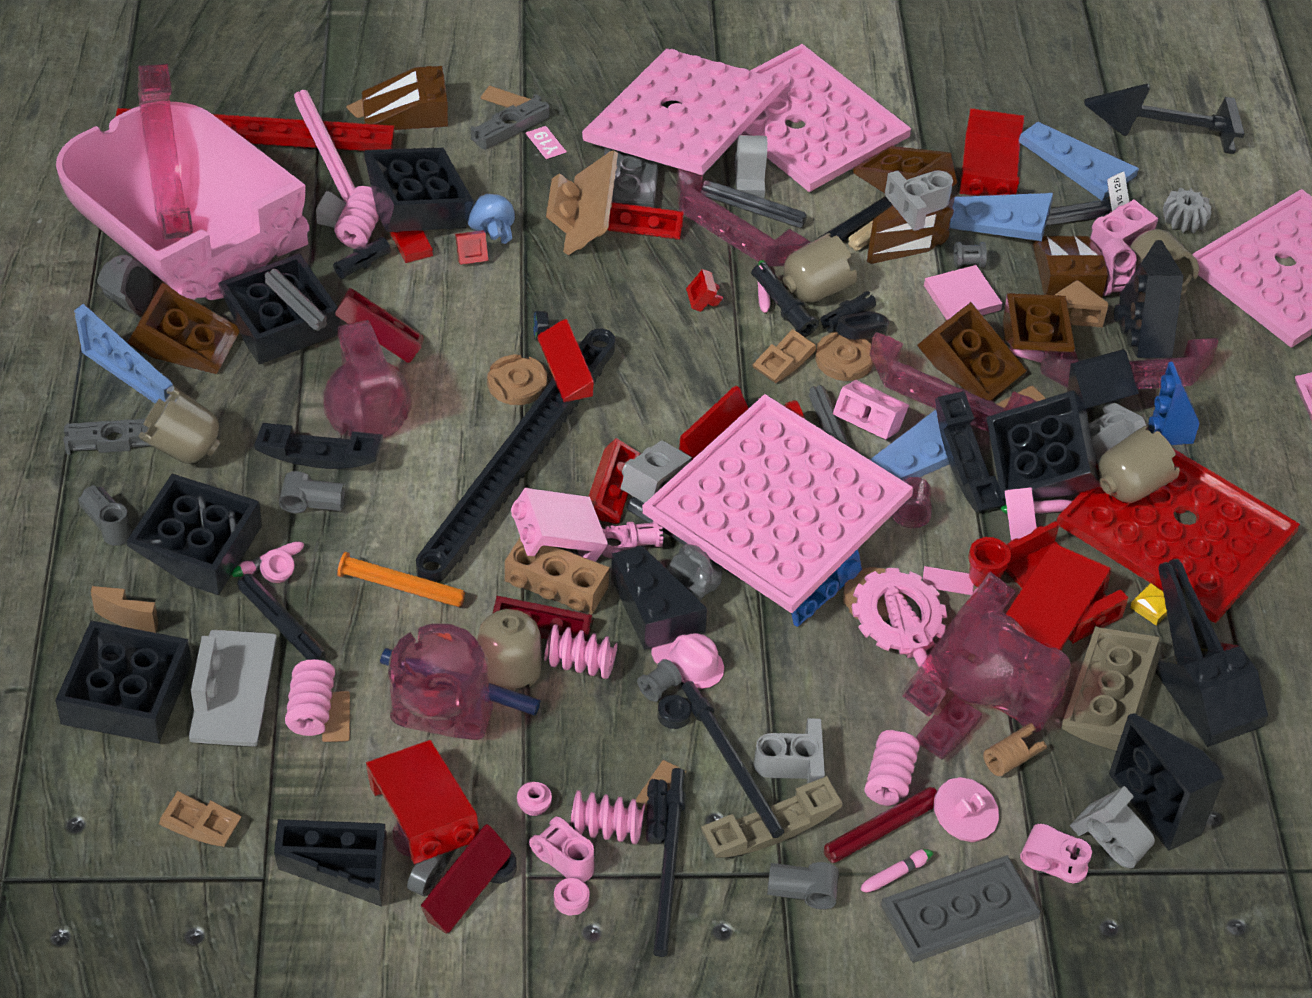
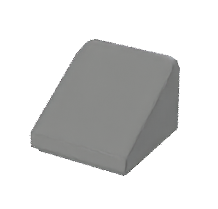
(329, 209)

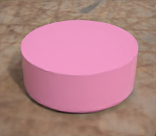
(277, 565)
(571, 896)

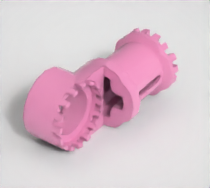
(633, 535)

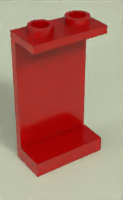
(991, 153)
(1025, 557)
(1058, 595)
(424, 800)

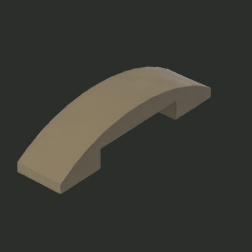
(749, 834)

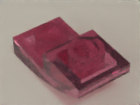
(949, 728)

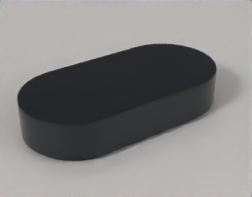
(862, 325)

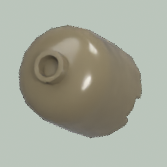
(1184, 259)
(819, 269)
(181, 428)
(1137, 466)
(512, 648)

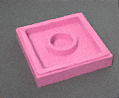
(958, 288)

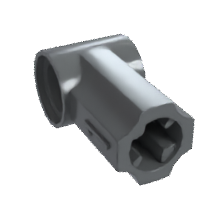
(302, 492)
(106, 514)
(813, 884)

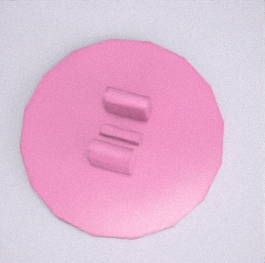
(966, 809)

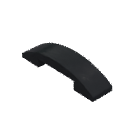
(317, 451)
(964, 453)

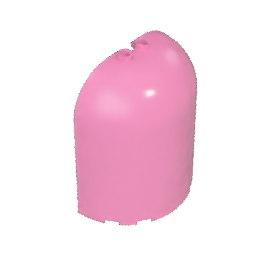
(235, 195)

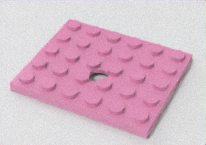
(839, 120)
(692, 135)
(1246, 269)

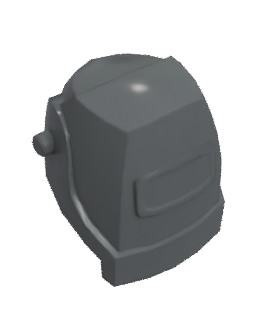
(127, 284)

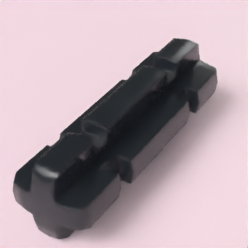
(656, 811)

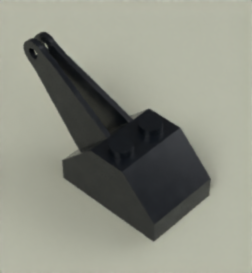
(1206, 677)

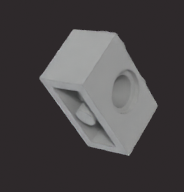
(652, 470)

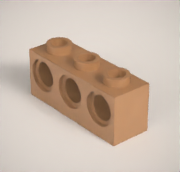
(558, 576)

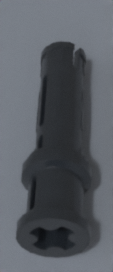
(791, 308)

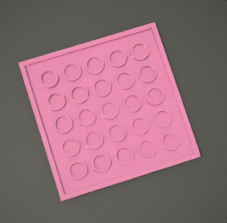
(778, 502)

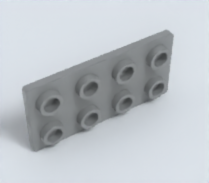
(231, 687)

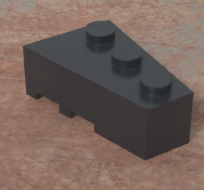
(655, 599)
(335, 855)

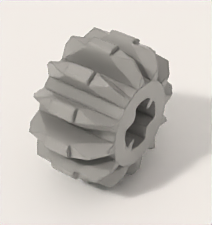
(1187, 210)

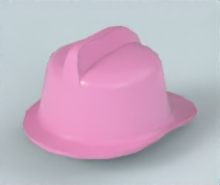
(694, 657)

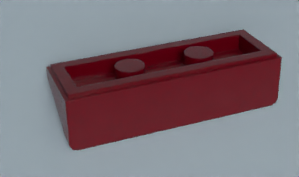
(389, 330)
(547, 616)
(465, 880)

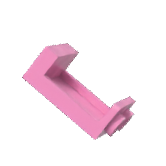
(558, 522)

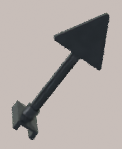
(1125, 105)

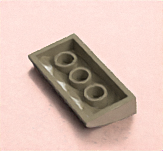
(1111, 685)

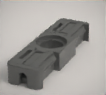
(496, 130)
(93, 435)

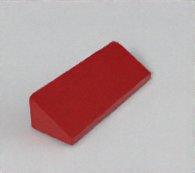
(646, 221)
(566, 362)
(713, 422)
(606, 489)

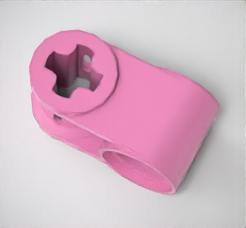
(1119, 269)
(561, 846)
(1054, 853)

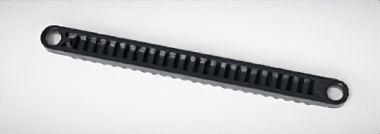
(507, 467)

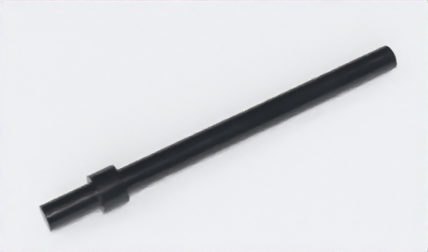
(704, 712)
(675, 804)

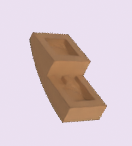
(784, 358)
(114, 606)
(199, 822)

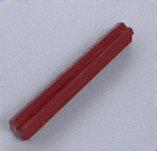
(880, 825)

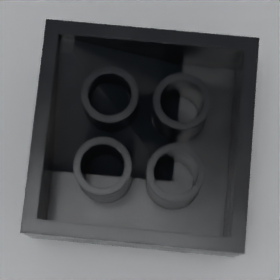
(417, 189)
(1151, 304)
(267, 321)
(1044, 447)
(197, 532)
(124, 681)
(1169, 780)

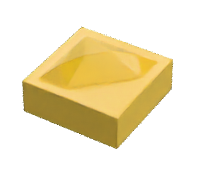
(1150, 604)

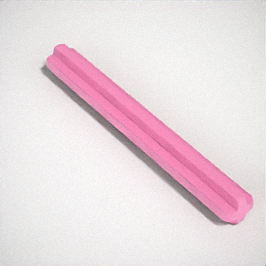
(324, 143)

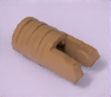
(1012, 751)

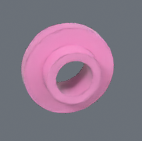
(534, 806)

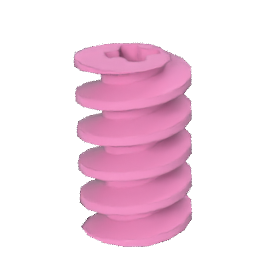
(357, 218)
(581, 652)
(310, 697)
(892, 767)
(607, 817)

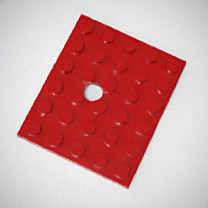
(1220, 552)

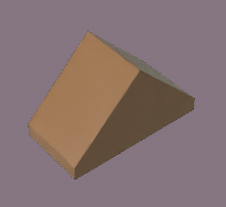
(1084, 305)

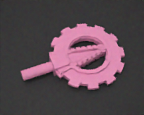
(907, 631)

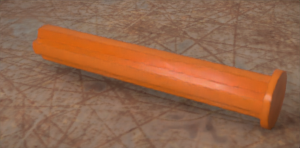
(400, 581)

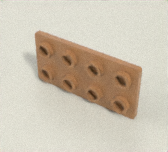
(585, 205)

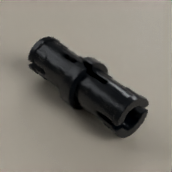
(362, 257)
(856, 305)

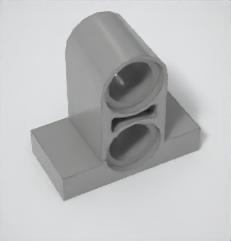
(751, 164)
(918, 195)
(1113, 427)
(789, 753)
(1116, 828)

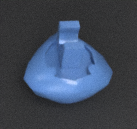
(494, 216)

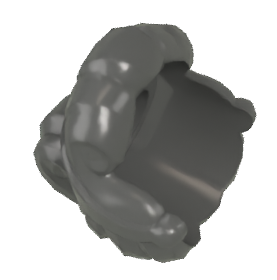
(695, 570)

